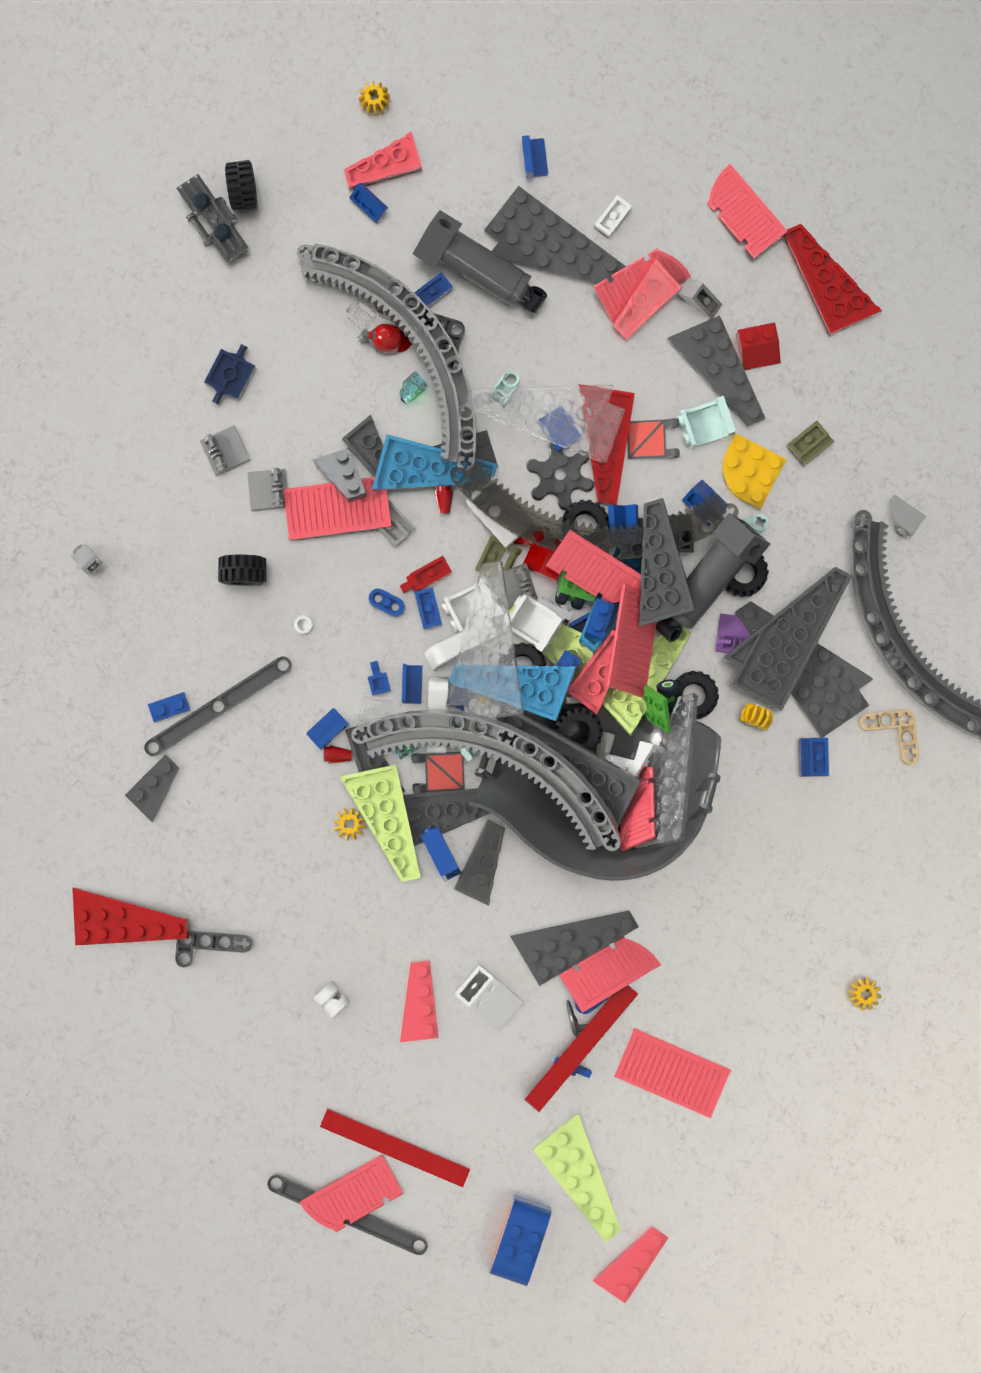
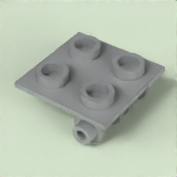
(224, 449)
(267, 488)
(518, 583)

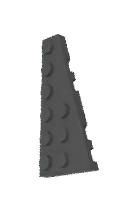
(716, 360)
(663, 578)

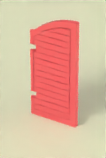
(744, 212)
(618, 292)
(592, 568)
(637, 824)
(608, 972)
(353, 1195)

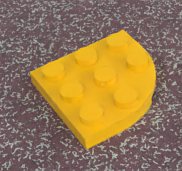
(750, 470)

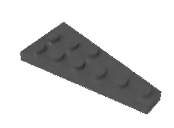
(440, 809)
(563, 946)

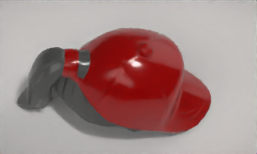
(386, 338)

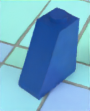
(440, 853)

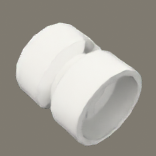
(331, 1000)

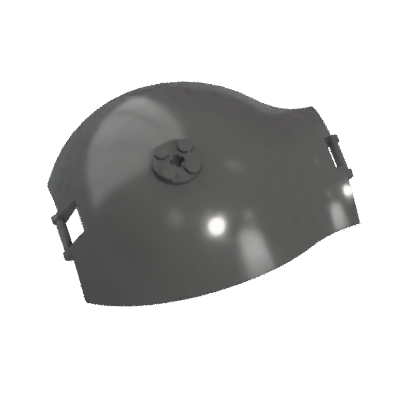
(553, 836)

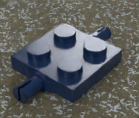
(229, 374)

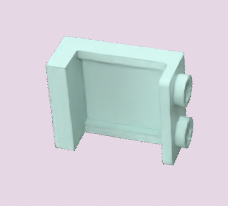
(706, 423)

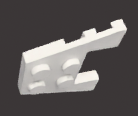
(632, 766)

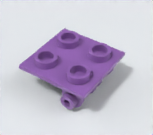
(730, 633)

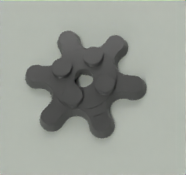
(560, 488)

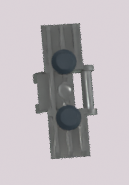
(218, 215)

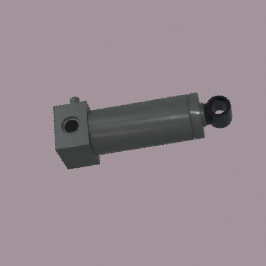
(448, 245)
(734, 547)

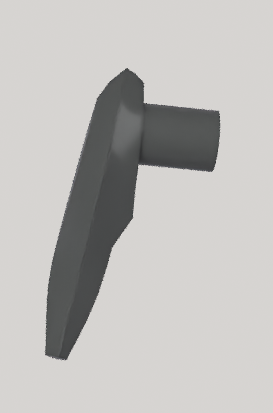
(573, 1020)

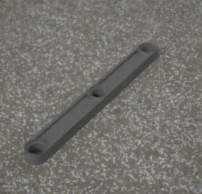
(206, 713)
(369, 1224)

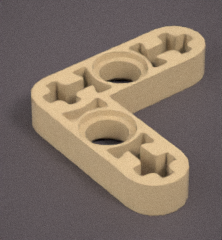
(901, 728)

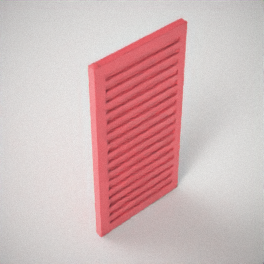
(324, 511)
(631, 646)
(672, 1073)

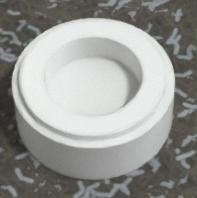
(303, 624)

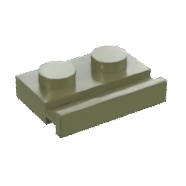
(810, 443)

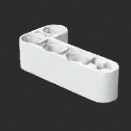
(444, 651)
(437, 701)

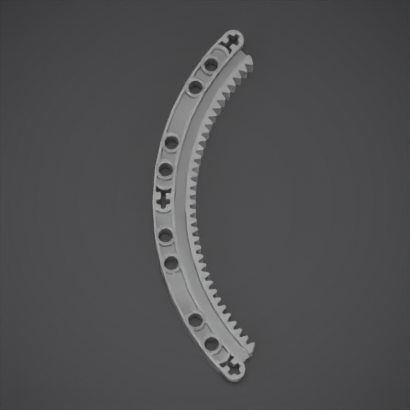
(375, 285)
(561, 779)

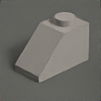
(700, 297)
(905, 517)
(86, 559)

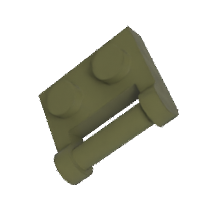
(494, 551)

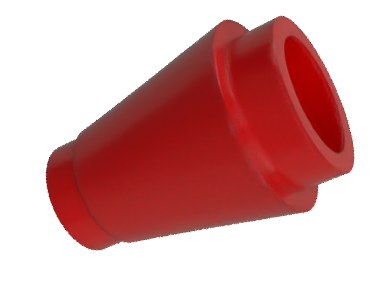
(444, 498)
(336, 754)

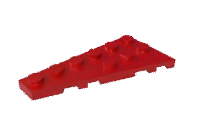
(832, 288)
(608, 475)
(111, 920)

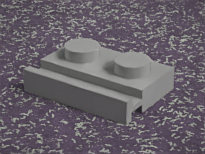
(400, 527)

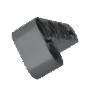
(214, 945)

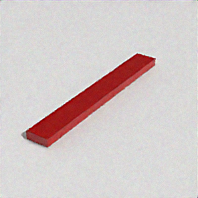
(580, 1048)
(395, 1147)

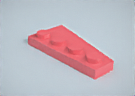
(385, 163)
(648, 297)
(591, 683)
(419, 1009)
(630, 1267)

